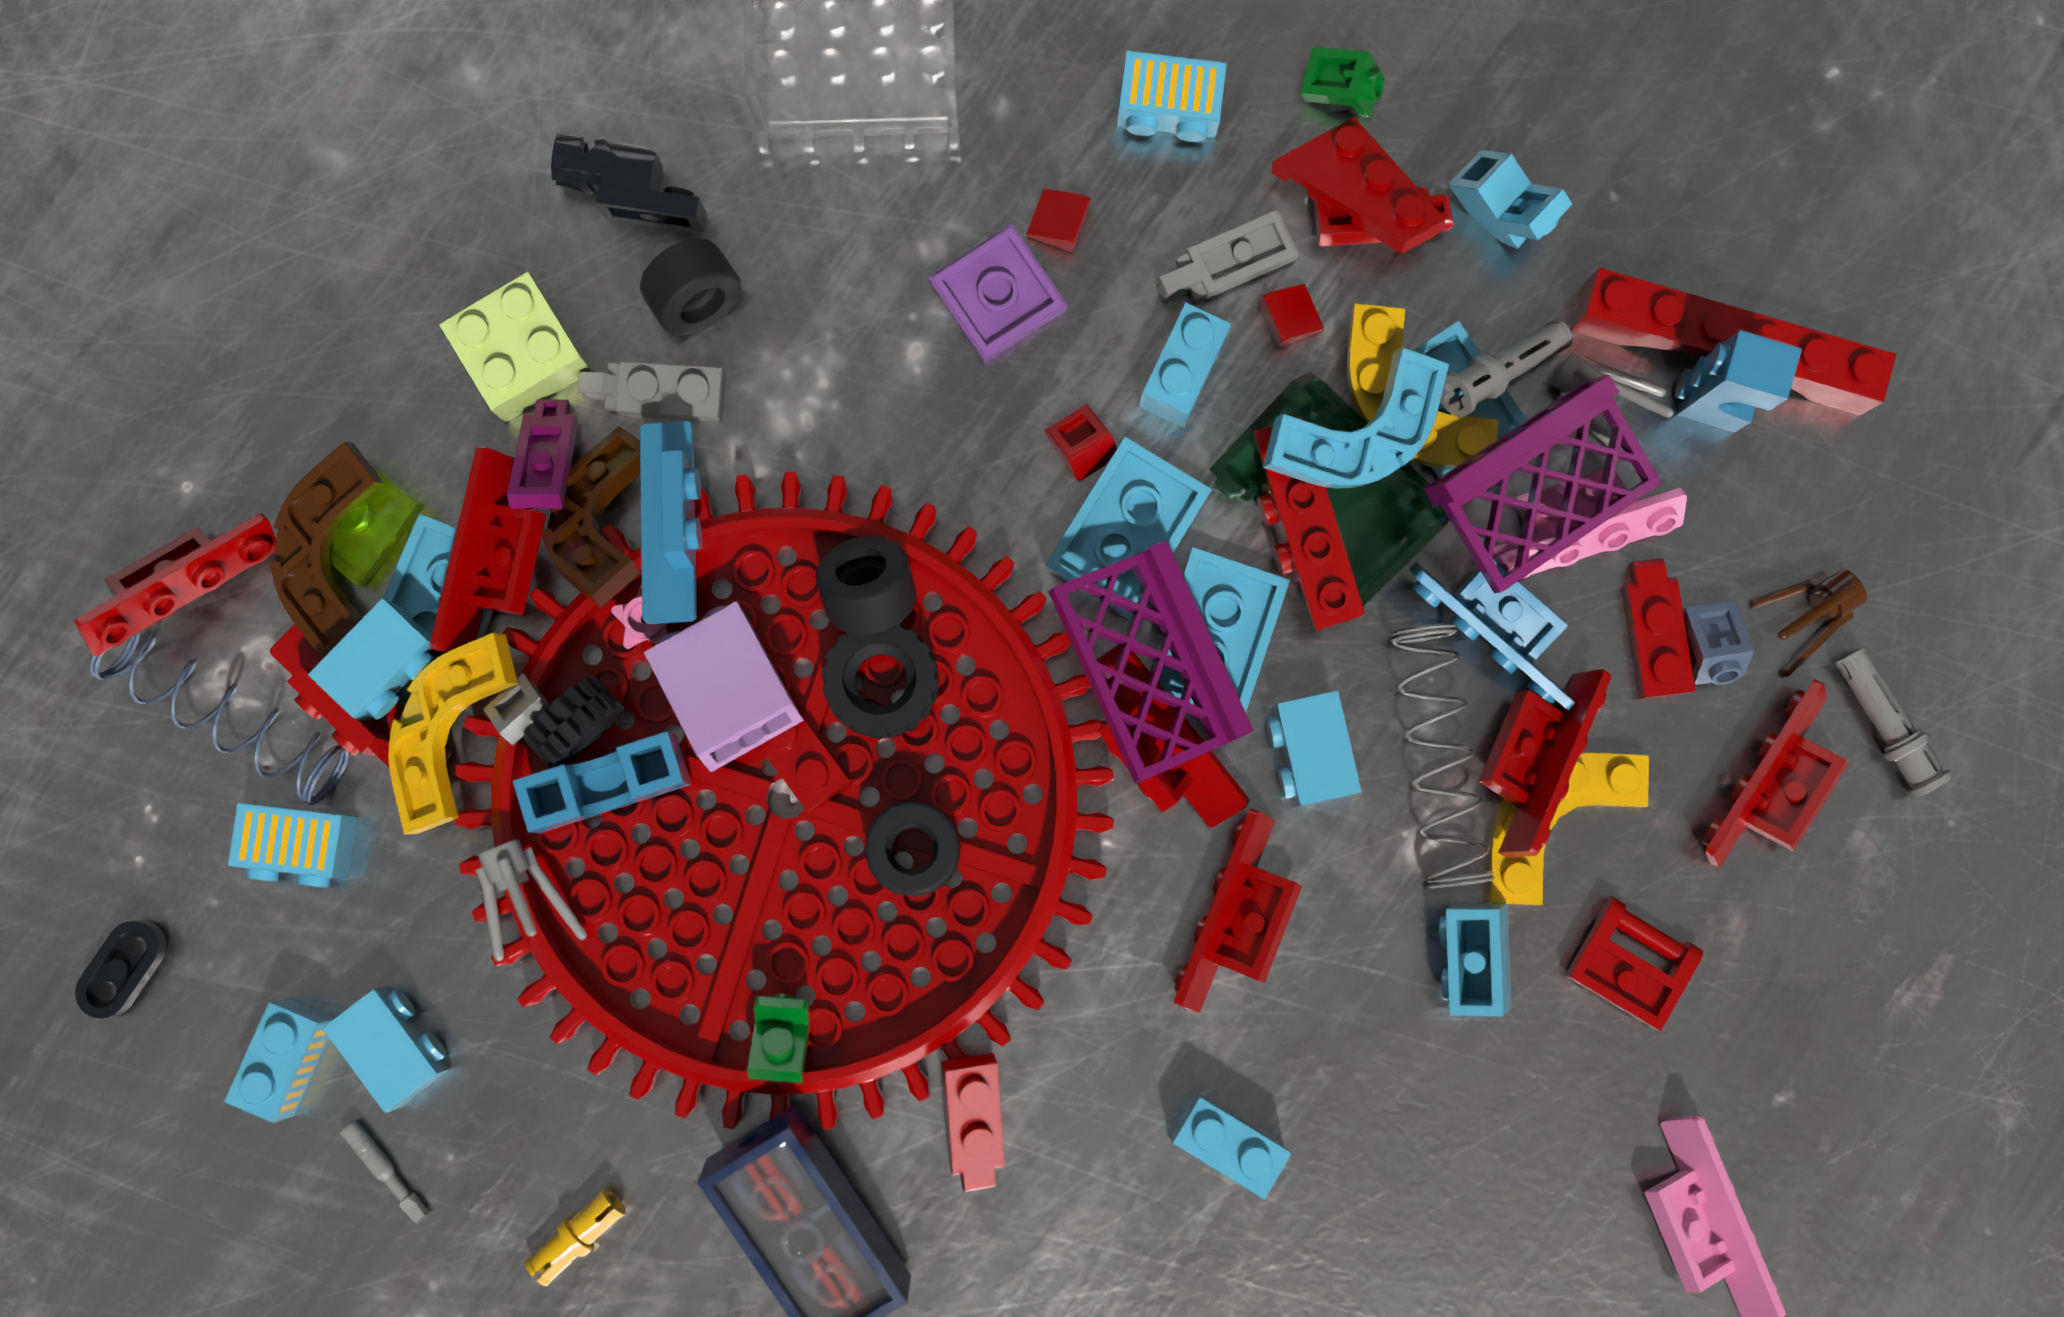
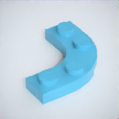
(1378, 448)

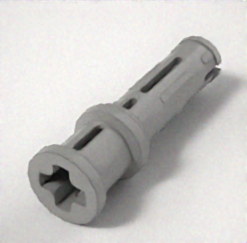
(1545, 344)
(1902, 740)

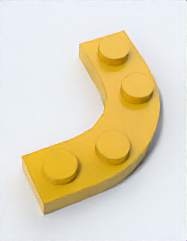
(1372, 342)
(421, 734)
(1595, 780)

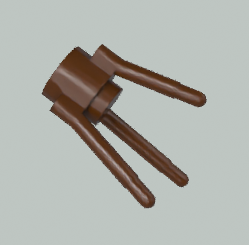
(1832, 599)

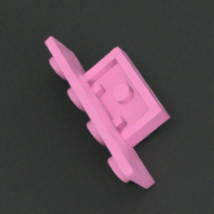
(1637, 521)
(1707, 1224)

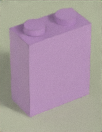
(722, 686)

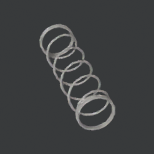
(1424, 633)

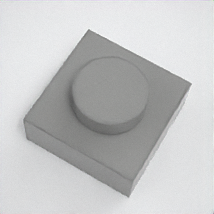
(516, 709)

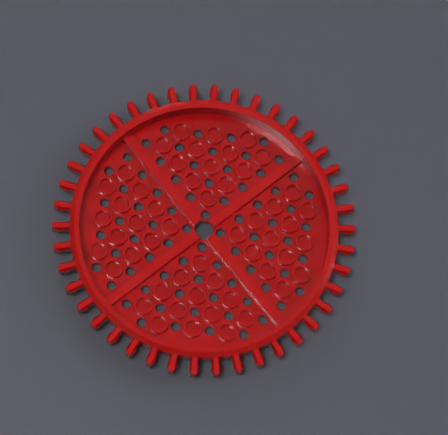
(900, 1018)

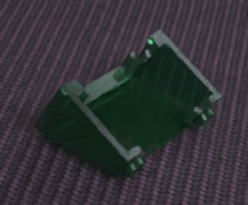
(1378, 522)

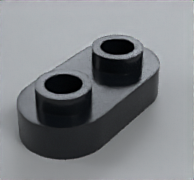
(122, 966)

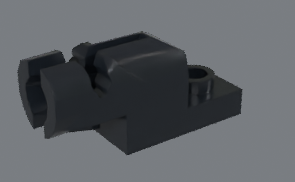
(625, 182)

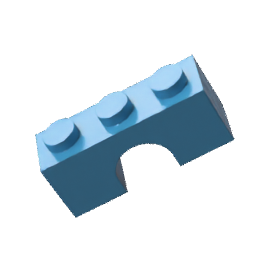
(1735, 379)
(602, 784)

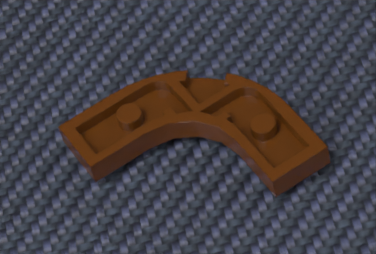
(575, 532)
(304, 540)

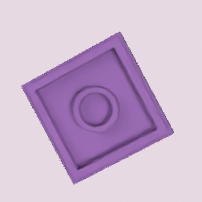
(998, 293)

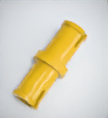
(575, 1237)

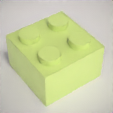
(515, 347)

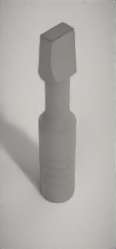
(382, 1169)

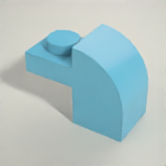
(1505, 200)

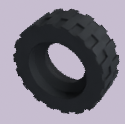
(889, 719)

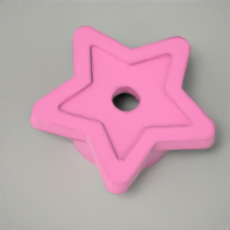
(635, 630)

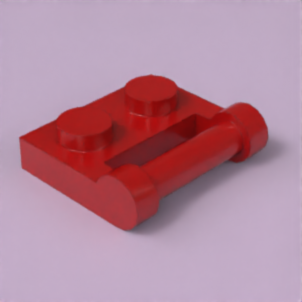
(1626, 978)

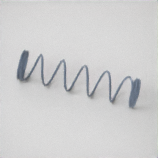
(305, 796)

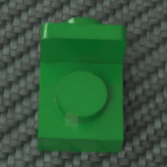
(1343, 79)
(779, 1038)

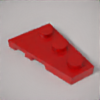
(1364, 182)

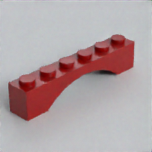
(1660, 317)

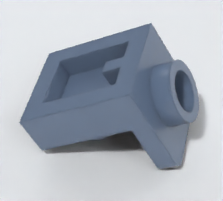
(1718, 642)

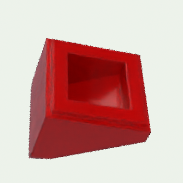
(1059, 218)
(1290, 315)
(1082, 442)

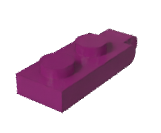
(543, 456)

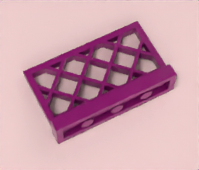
(1534, 440)
(1183, 635)

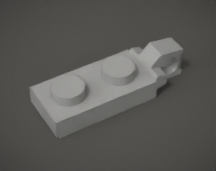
(1230, 259)
(657, 390)

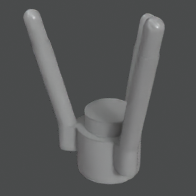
(1584, 368)
(507, 869)

